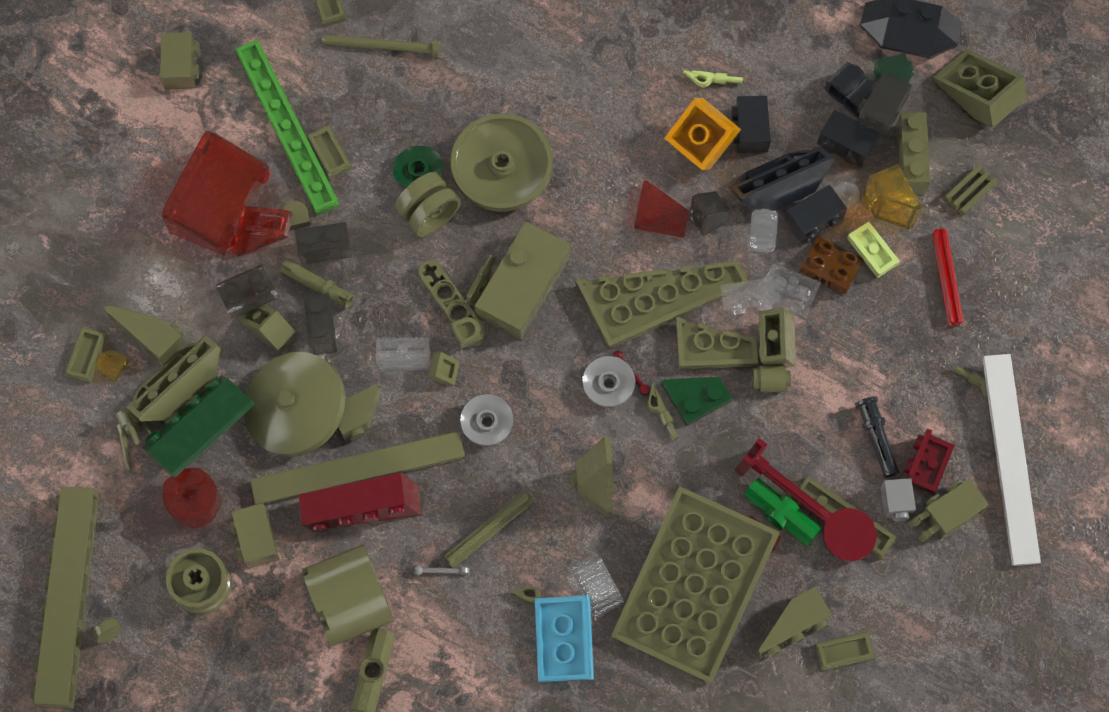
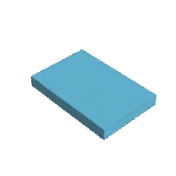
(564, 638)

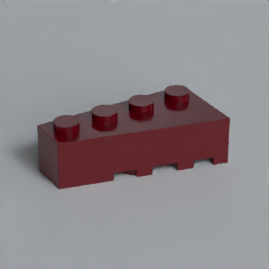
(360, 503)

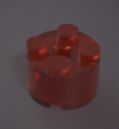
(206, 498)

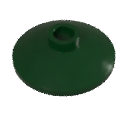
(413, 160)

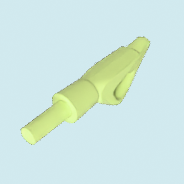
(720, 78)

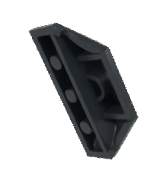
(911, 27)
(783, 179)

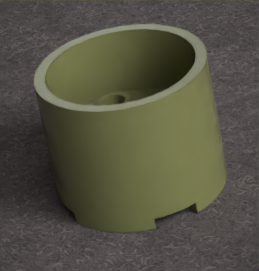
(347, 595)

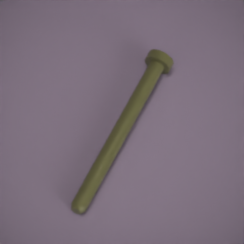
(434, 49)

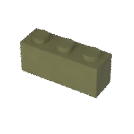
(913, 150)

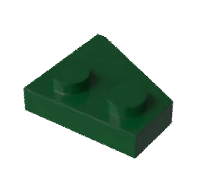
(696, 396)

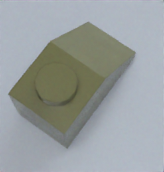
(268, 326)
(359, 413)

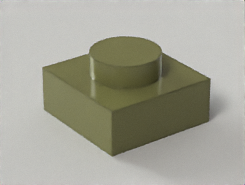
(444, 369)

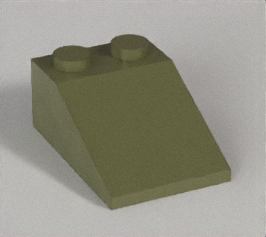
(982, 87)

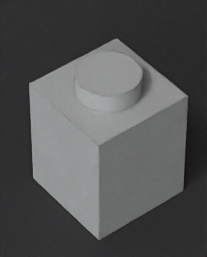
(898, 499)

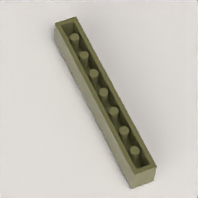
(66, 598)

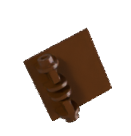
(831, 264)

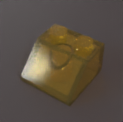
(891, 198)

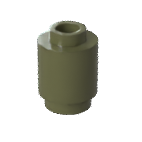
(771, 378)

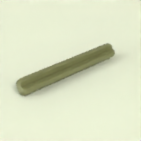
(488, 529)

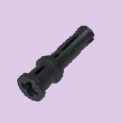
(874, 425)

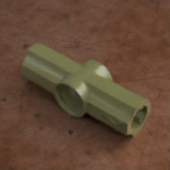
(377, 654)

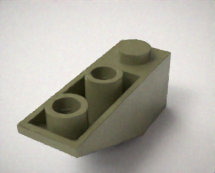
(801, 615)

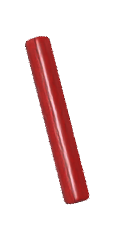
(947, 277)

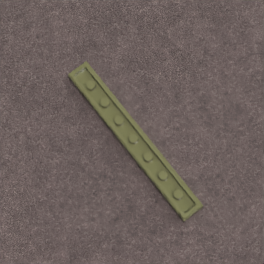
(358, 467)

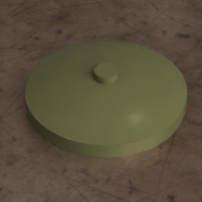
(501, 162)
(296, 404)

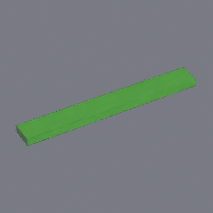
(287, 127)

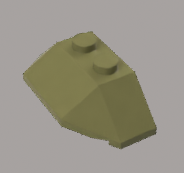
(176, 381)

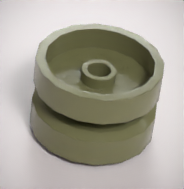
(427, 204)
(187, 570)

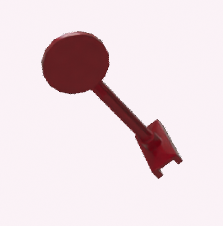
(846, 532)

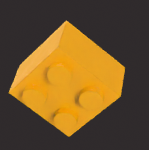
(702, 133)

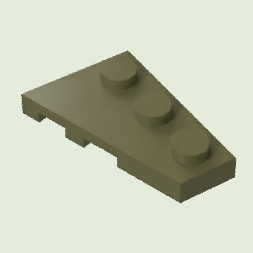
(711, 348)

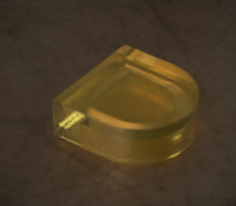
(112, 364)

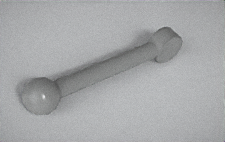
(418, 570)

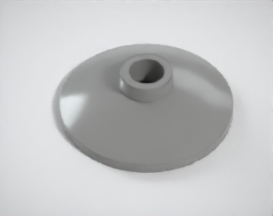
(608, 369)
(483, 408)

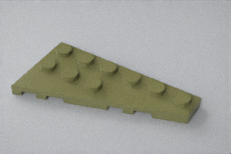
(646, 300)

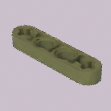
(449, 304)

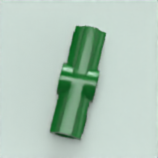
(782, 512)

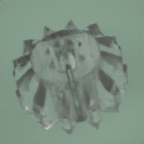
(763, 230)

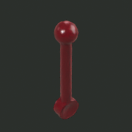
(644, 388)

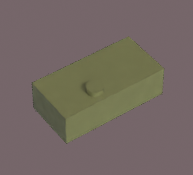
(523, 280)

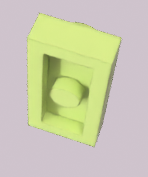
(873, 249)

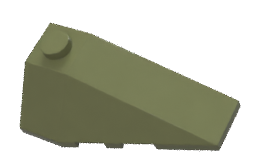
(595, 476)

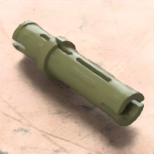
(317, 283)

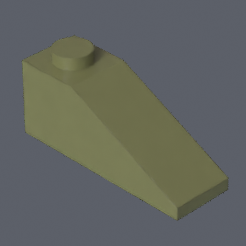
(150, 332)

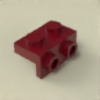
(929, 461)

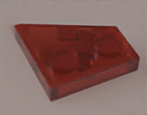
(660, 212)
(261, 228)

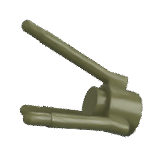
(129, 424)

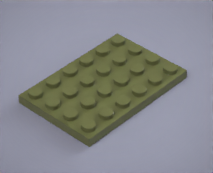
(695, 584)

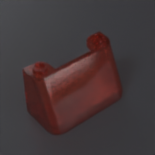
(213, 193)

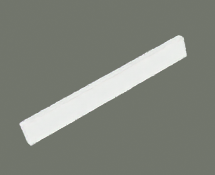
(1011, 460)

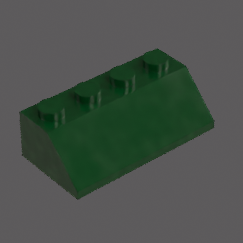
(197, 425)

